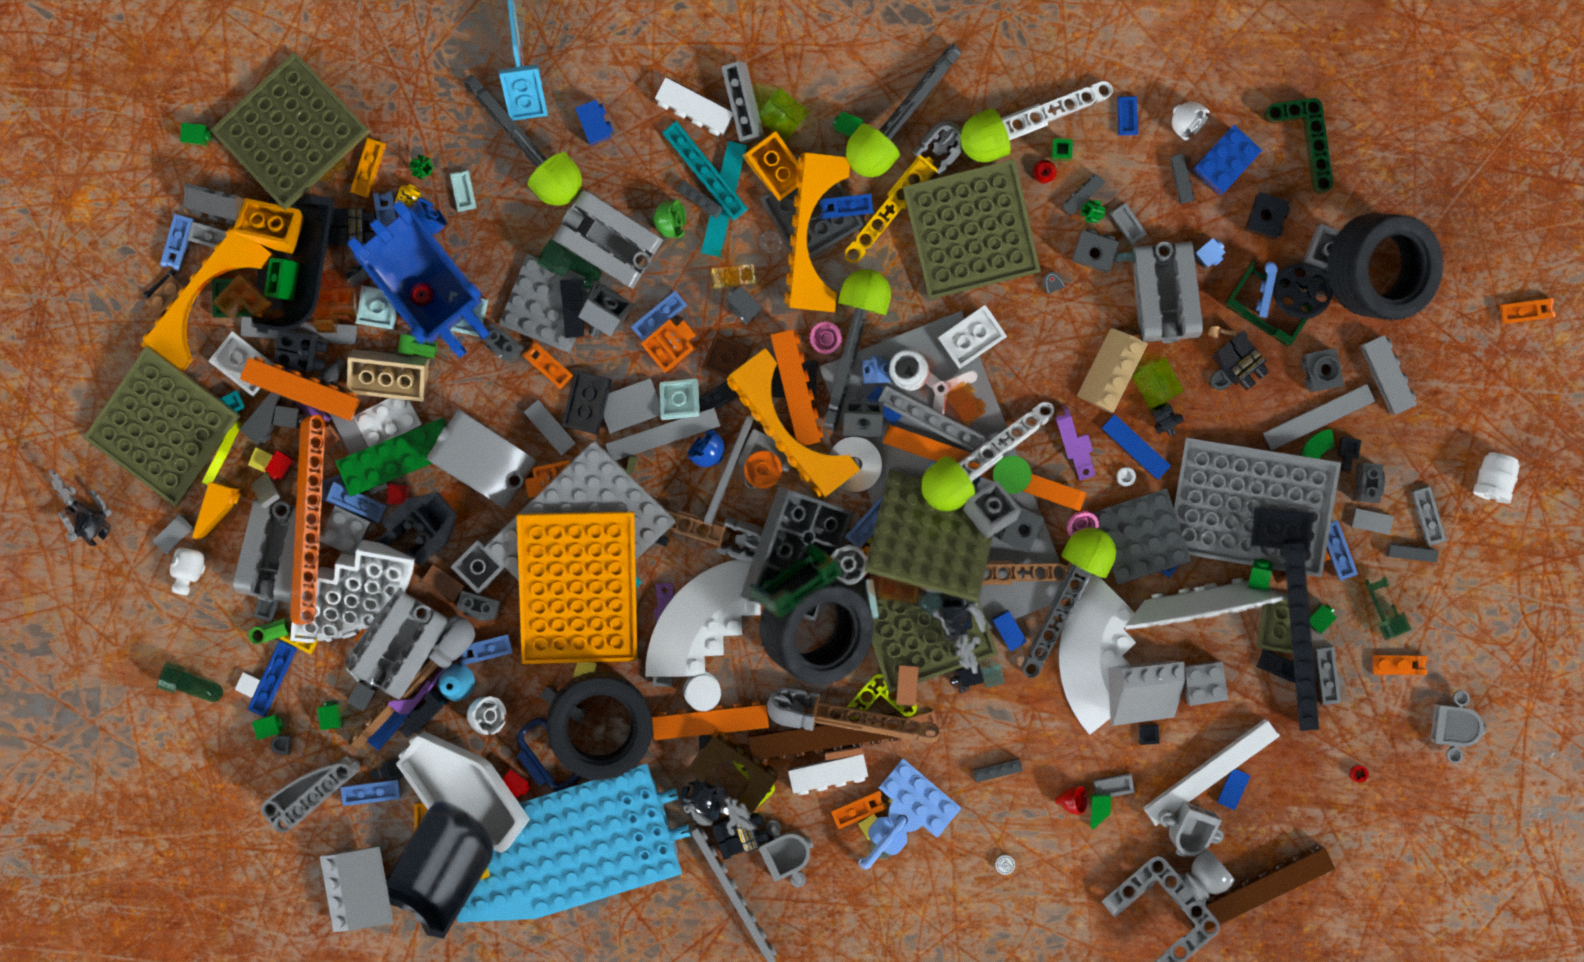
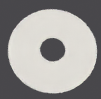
(870, 460)

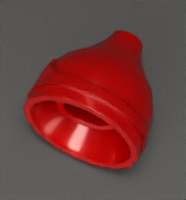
(1073, 800)

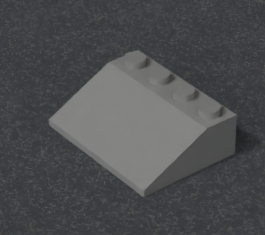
(1145, 691)
(356, 889)

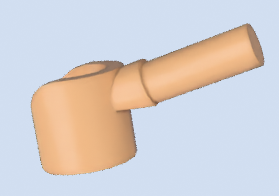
(1214, 331)

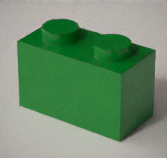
(281, 279)

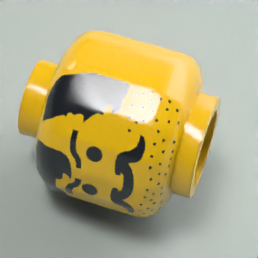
(407, 195)

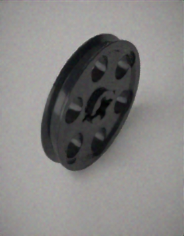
(1302, 298)

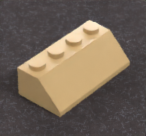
(1112, 370)
(387, 375)

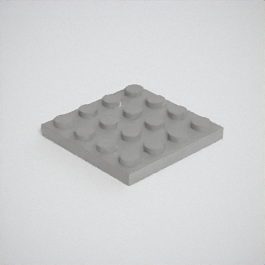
(537, 304)

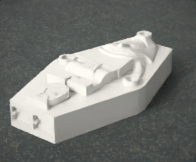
(466, 780)

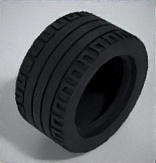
(1419, 271)
(843, 649)
(608, 765)

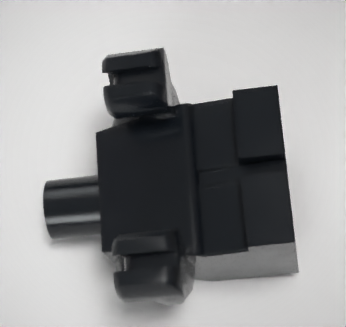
(1165, 418)
(966, 678)

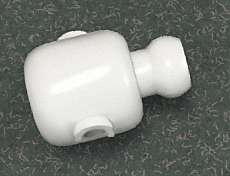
(186, 568)

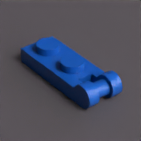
(846, 206)

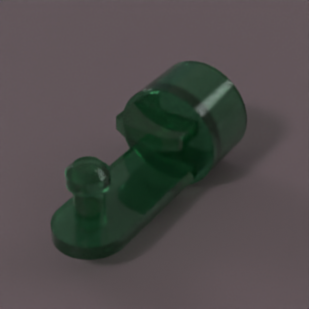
(559, 260)
(1393, 625)
(175, 679)

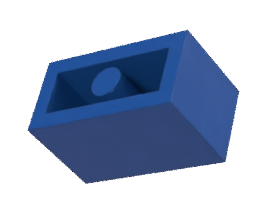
(593, 122)

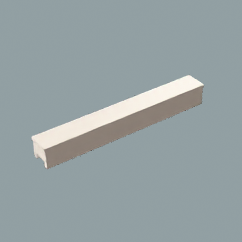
(1212, 770)

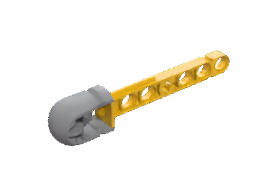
(923, 168)

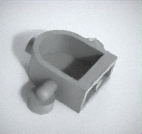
(758, 442)
(1456, 726)
(1192, 828)
(786, 853)

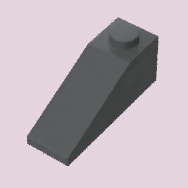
(260, 423)

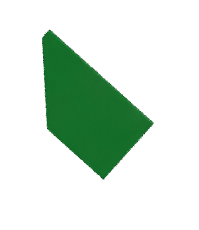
(1099, 808)

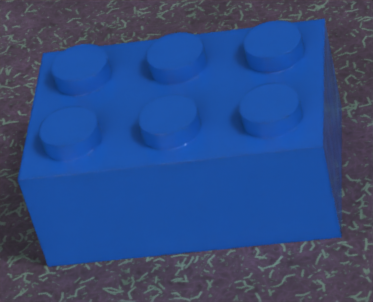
(1227, 160)

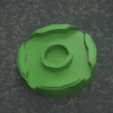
(1012, 474)

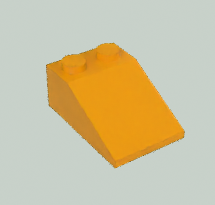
(774, 165)
(269, 225)
(216, 505)

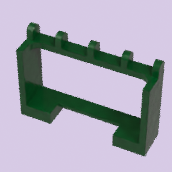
(1241, 310)
(783, 601)

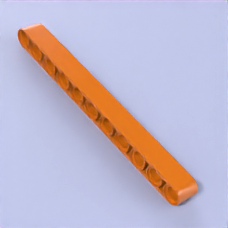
(936, 450)
(304, 528)

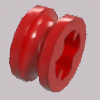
(1359, 779)

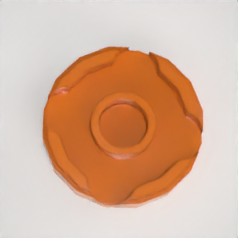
(763, 469)

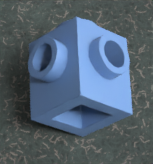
(876, 370)

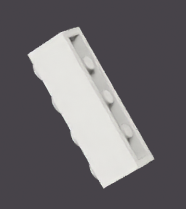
(691, 105)
(827, 773)

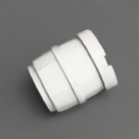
(899, 365)
(1497, 478)

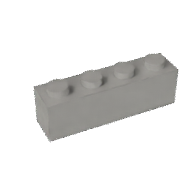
(742, 101)
(1388, 375)

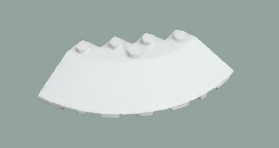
(355, 592)
(1204, 600)
(698, 620)
(1089, 646)

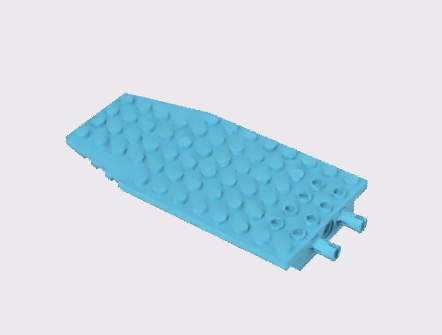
(581, 849)

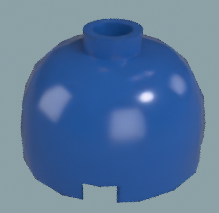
(433, 220)
(708, 450)

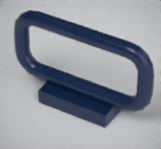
(533, 764)

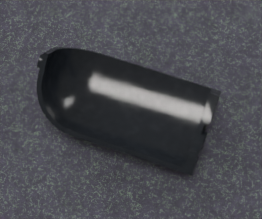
(310, 253)
(440, 867)

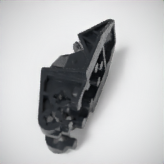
(429, 516)

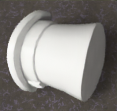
(702, 691)

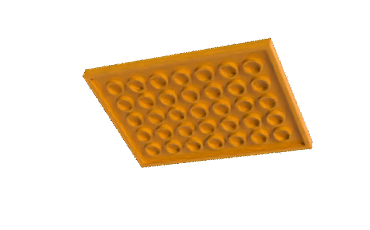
(577, 587)

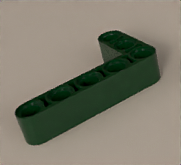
(1310, 136)

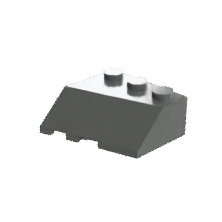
(212, 203)

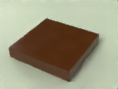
(725, 356)

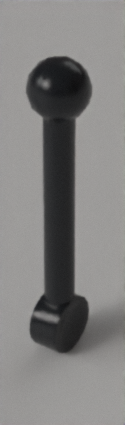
(147, 294)

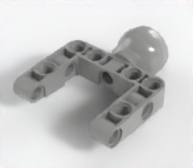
(1190, 891)

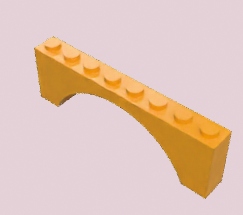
(815, 178)
(170, 330)
(820, 471)

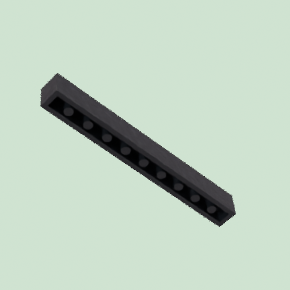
(1301, 634)

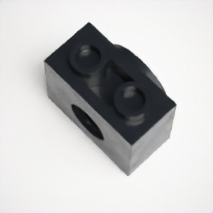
(1277, 211)

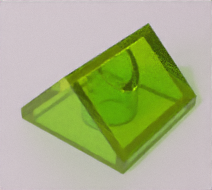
(783, 114)
(1157, 383)

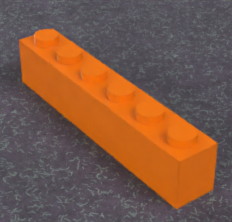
(795, 387)
(299, 389)
(706, 722)

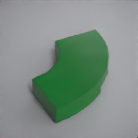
(1318, 444)

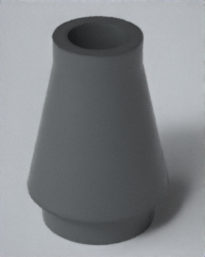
(332, 373)

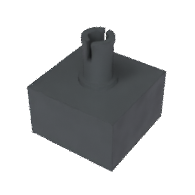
(605, 311)

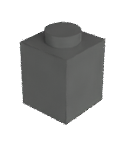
(288, 417)
(362, 695)

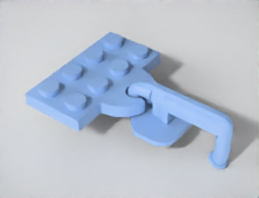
(918, 802)

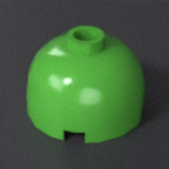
(669, 219)

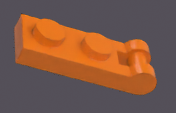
(1527, 311)
(547, 365)
(1398, 664)
(858, 809)

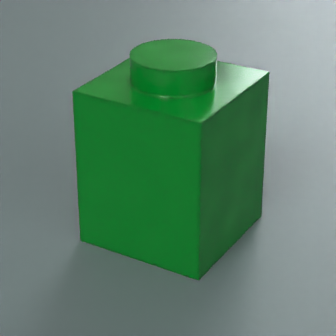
(846, 124)
(195, 134)
(1061, 149)
(1260, 574)
(1321, 618)
(329, 715)
(268, 726)

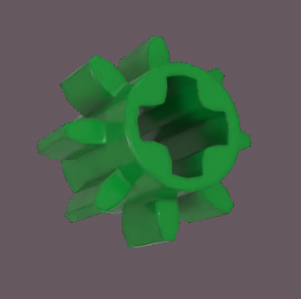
(421, 166)
(1093, 211)

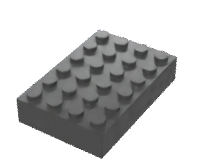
(788, 529)

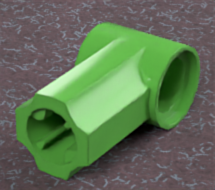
(410, 346)
(270, 631)

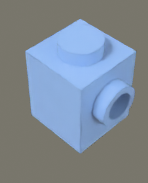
(1210, 253)

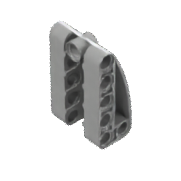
(606, 238)
(1167, 292)
(481, 458)
(267, 540)
(396, 644)
(306, 793)

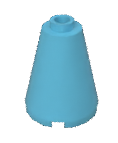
(462, 681)

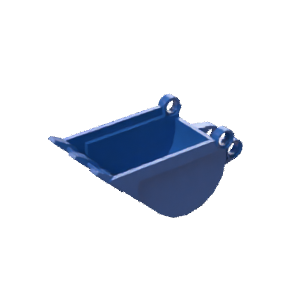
(408, 255)

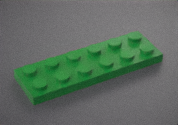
(389, 458)

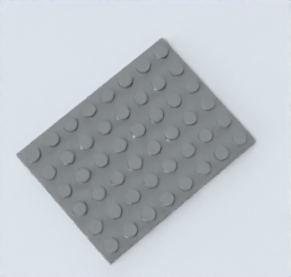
(1225, 484)
(589, 485)

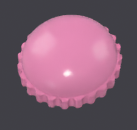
(825, 337)
(1081, 520)

